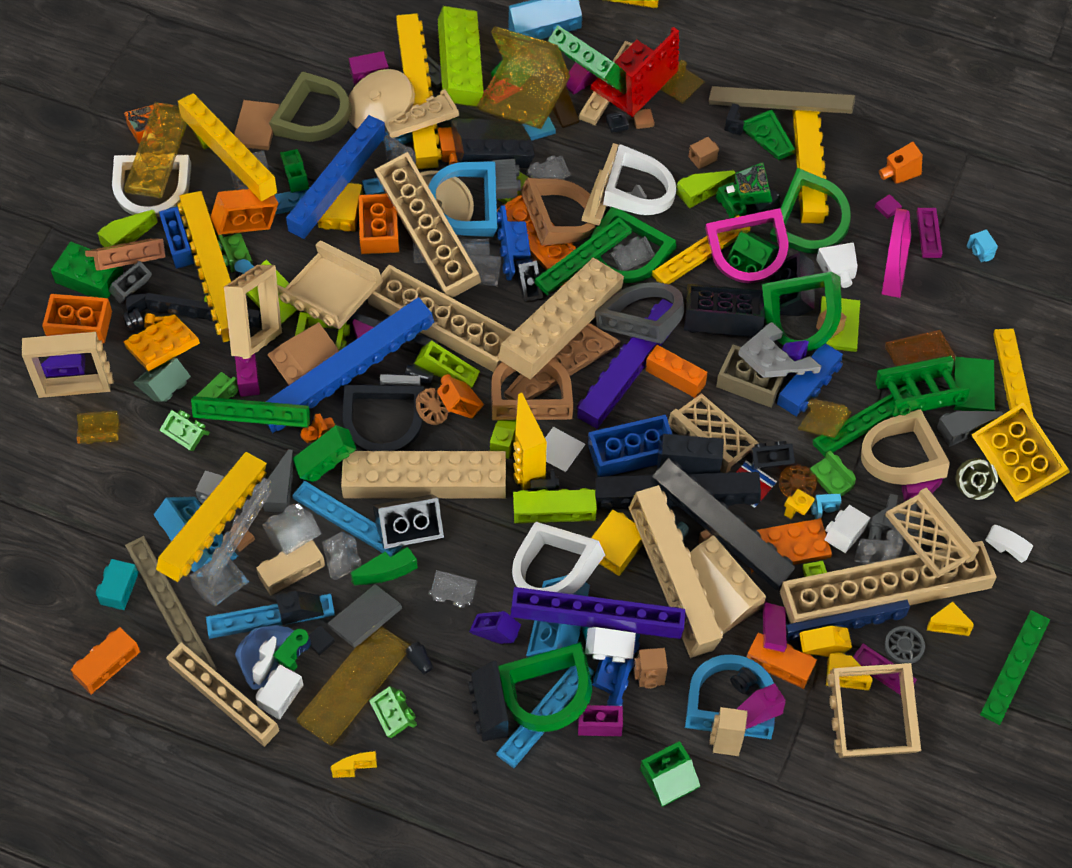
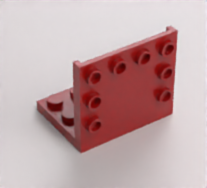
(642, 77)

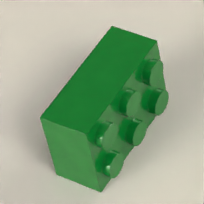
(79, 272)

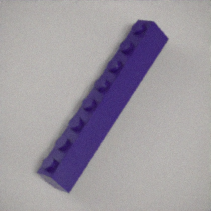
(620, 375)
(597, 612)

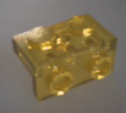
(98, 427)

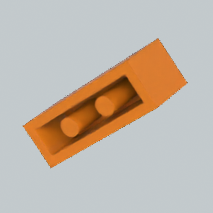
(676, 371)
(105, 660)
(788, 665)

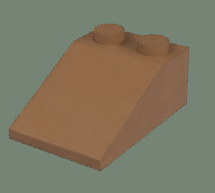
(303, 353)

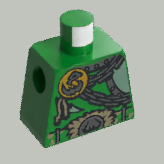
(751, 186)

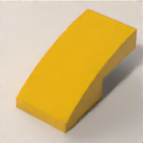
(347, 766)

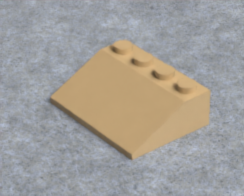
(726, 584)

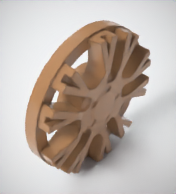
(431, 406)

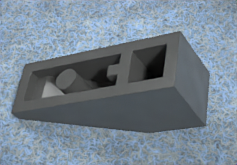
(962, 424)
(280, 484)

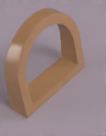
(547, 233)
(542, 409)

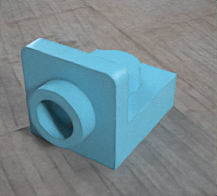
(826, 503)

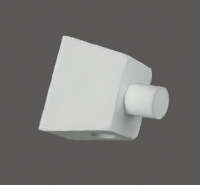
(839, 260)

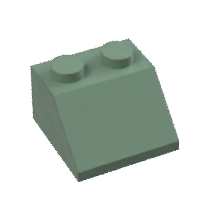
(163, 380)

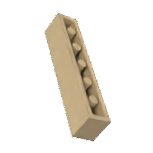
(223, 694)

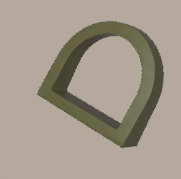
(305, 83)

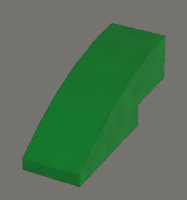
(294, 170)
(385, 568)

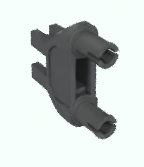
(880, 523)

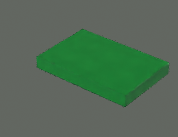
(979, 376)

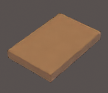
(254, 126)

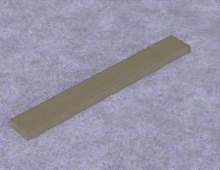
(782, 99)
(166, 599)

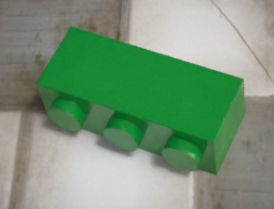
(324, 453)

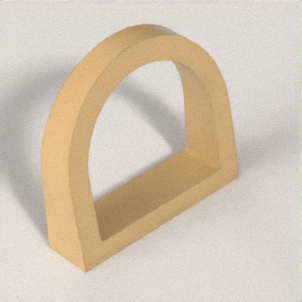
(915, 421)

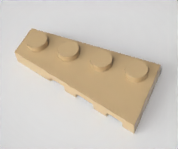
(430, 113)

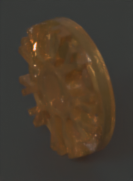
(797, 480)

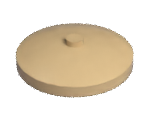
(381, 96)
(452, 197)

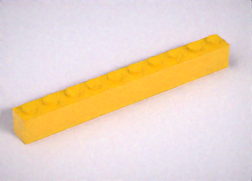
(415, 69)
(207, 257)

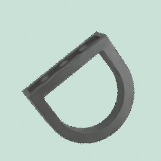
(610, 319)

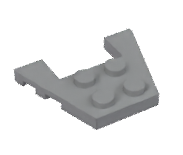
(769, 359)

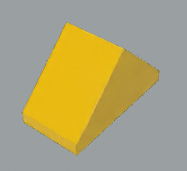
(951, 621)

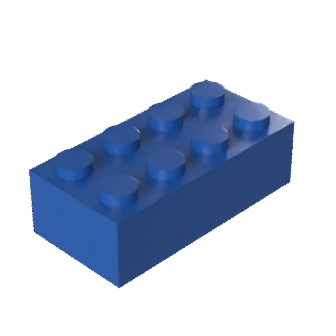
(627, 445)

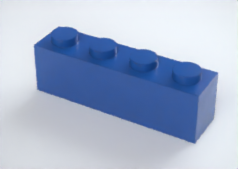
(807, 386)

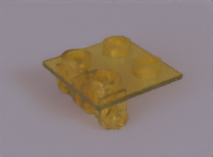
(682, 83)
(825, 418)

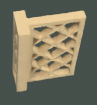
(595, 209)
(688, 427)
(943, 525)

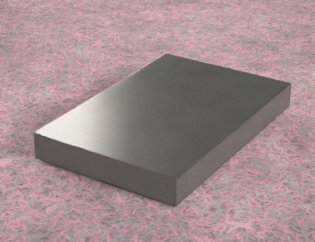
(364, 615)

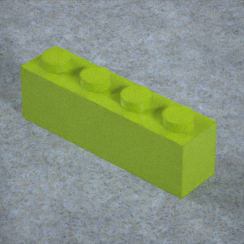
(554, 506)

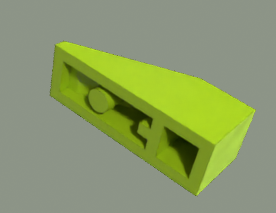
(702, 186)
(127, 228)
(442, 362)
(503, 436)

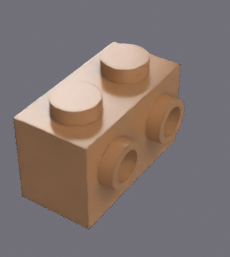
(651, 667)

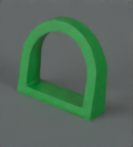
(804, 178)
(667, 244)
(832, 286)
(544, 664)

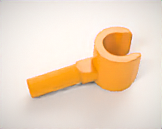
(150, 319)

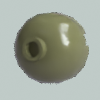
(976, 478)

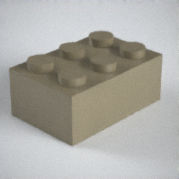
(741, 379)

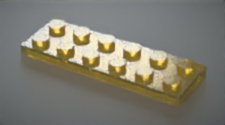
(156, 151)
(352, 685)

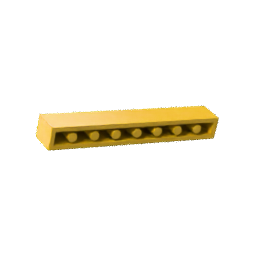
(227, 147)
(809, 159)
(211, 517)

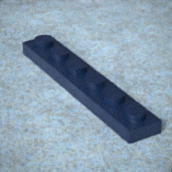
(854, 619)

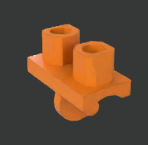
(317, 429)

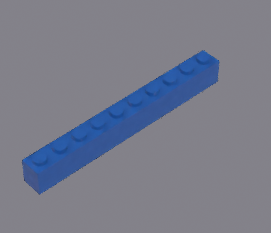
(356, 357)

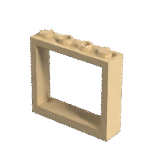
(237, 311)
(63, 345)
(908, 704)

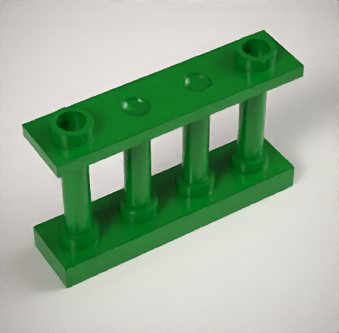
(920, 371)

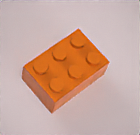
(242, 212)
(378, 224)
(77, 315)

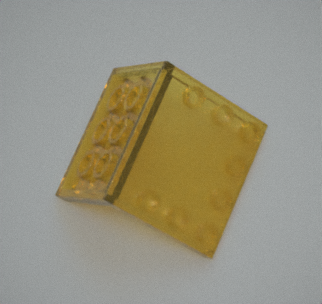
(526, 79)

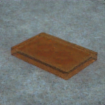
(919, 348)

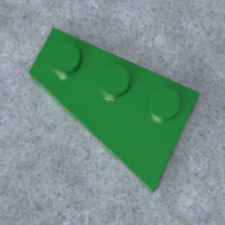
(769, 134)

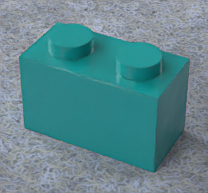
(117, 584)

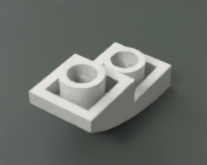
(1004, 539)
(266, 661)

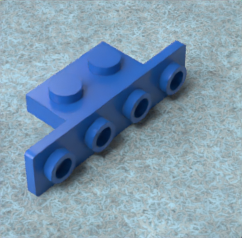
(513, 241)
(613, 676)

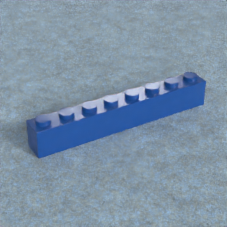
(336, 177)

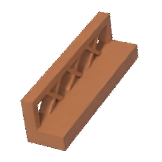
(127, 253)

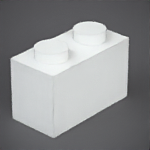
(846, 528)
(610, 643)
(279, 691)

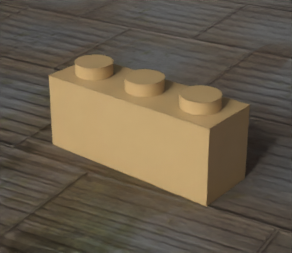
(290, 568)
(728, 731)

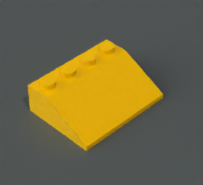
(528, 446)
(1020, 452)

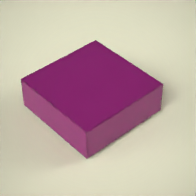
(887, 206)

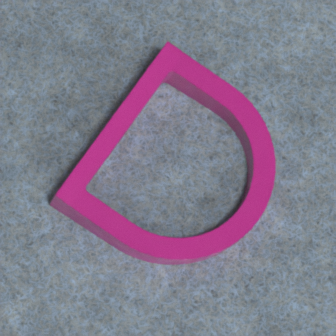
(774, 216)
(897, 254)

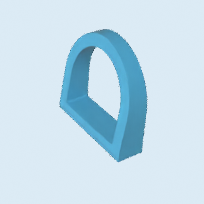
(472, 169)
(703, 719)

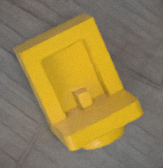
(799, 502)

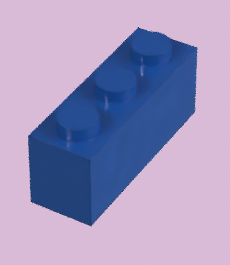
(176, 237)

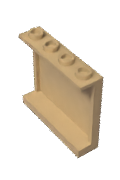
(331, 286)

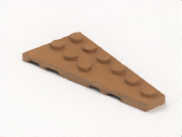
(581, 351)

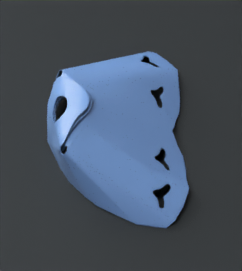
(249, 654)

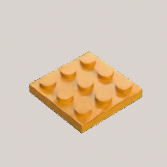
(161, 342)

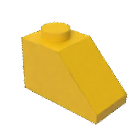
(825, 640)
(841, 660)

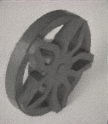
(904, 645)

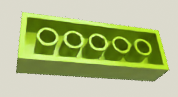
(460, 55)

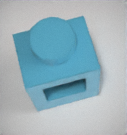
(982, 245)

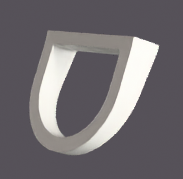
(125, 162)
(627, 202)
(541, 534)

